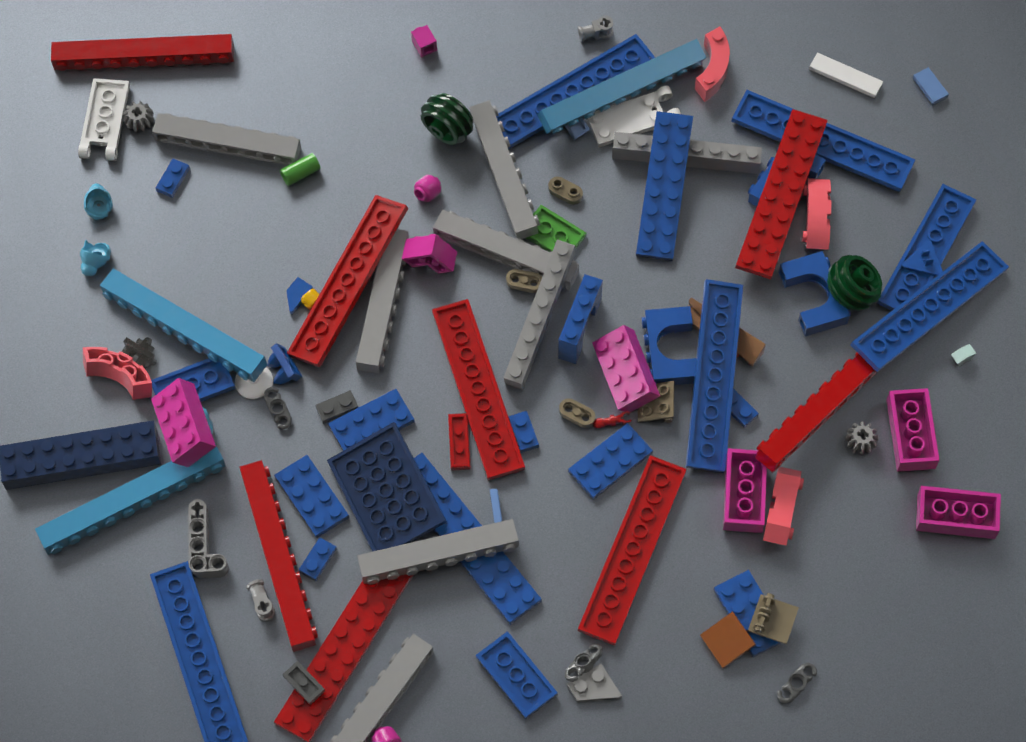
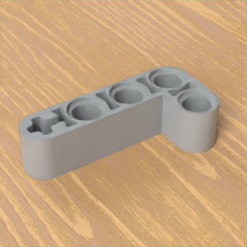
(202, 538)

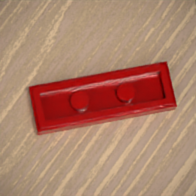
(459, 442)

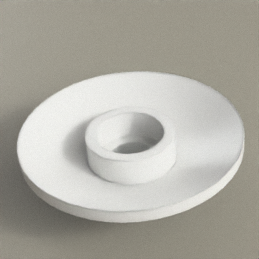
(256, 389)

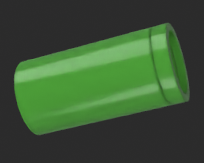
(300, 169)

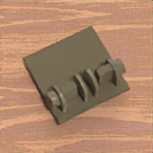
(660, 407)
(773, 618)

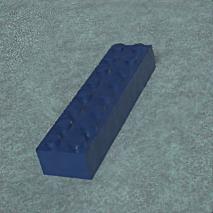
(79, 455)

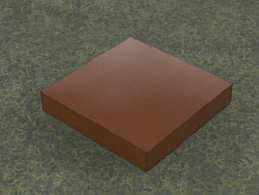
(728, 640)

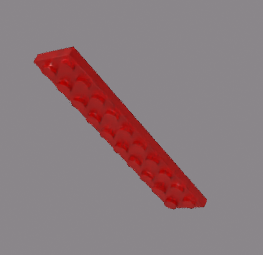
(781, 194)
(347, 281)
(478, 390)
(632, 550)
(341, 654)

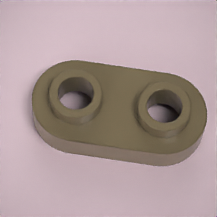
(564, 190)
(525, 280)
(578, 412)

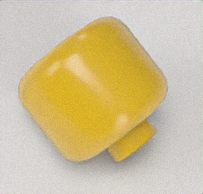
(309, 298)

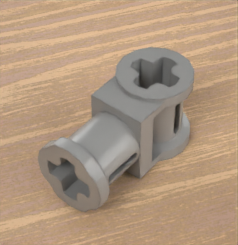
(597, 29)
(261, 600)

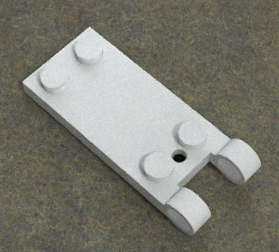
(104, 117)
(629, 117)

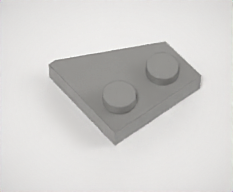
(594, 686)

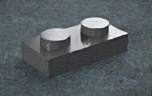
(336, 406)
(303, 682)

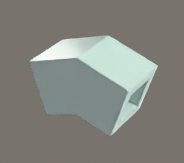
(963, 354)

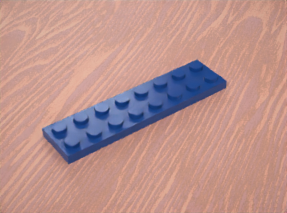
(664, 185)
(940, 226)

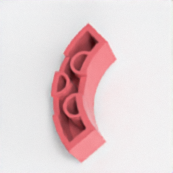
(711, 79)
(818, 208)
(118, 367)
(780, 512)

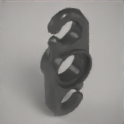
(277, 415)
(575, 667)
(794, 692)

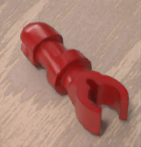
(612, 420)

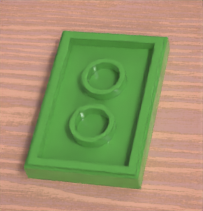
(553, 228)

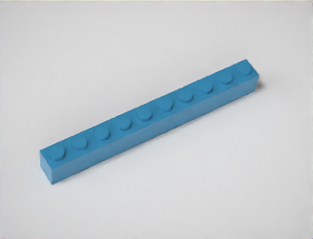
(621, 86)
(183, 325)
(125, 501)

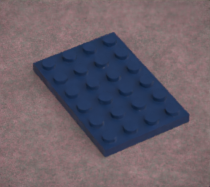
(386, 489)

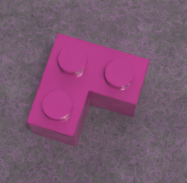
(430, 251)

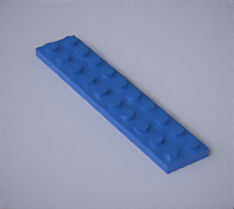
(521, 119)
(836, 145)
(929, 306)
(714, 376)
(493, 574)
(198, 655)

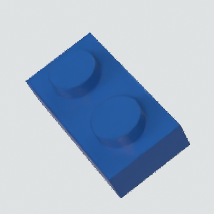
(172, 178)
(742, 410)
(523, 431)
(317, 559)

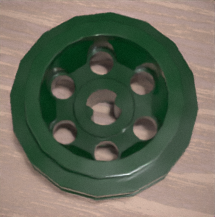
(447, 118)
(854, 282)

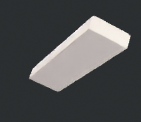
(846, 75)

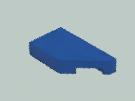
(295, 293)

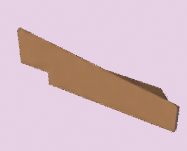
(748, 346)

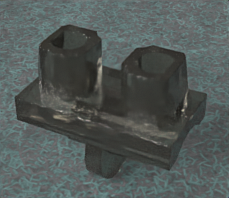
(140, 349)

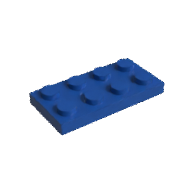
(208, 377)
(371, 418)
(610, 461)
(311, 496)
(741, 597)
(516, 675)

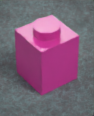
(424, 40)

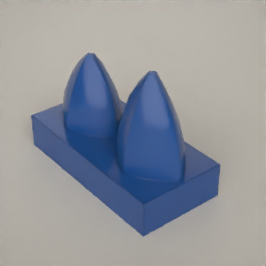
(288, 370)

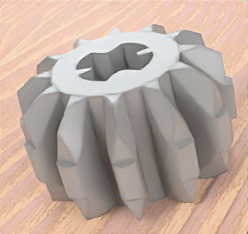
(138, 116)
(854, 438)

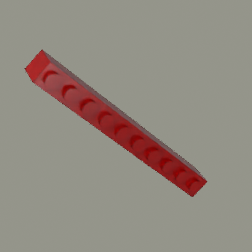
(142, 52)
(814, 413)
(277, 555)

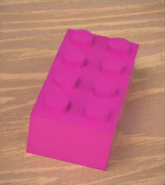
(626, 369)
(183, 422)
(912, 429)
(744, 492)
(958, 512)

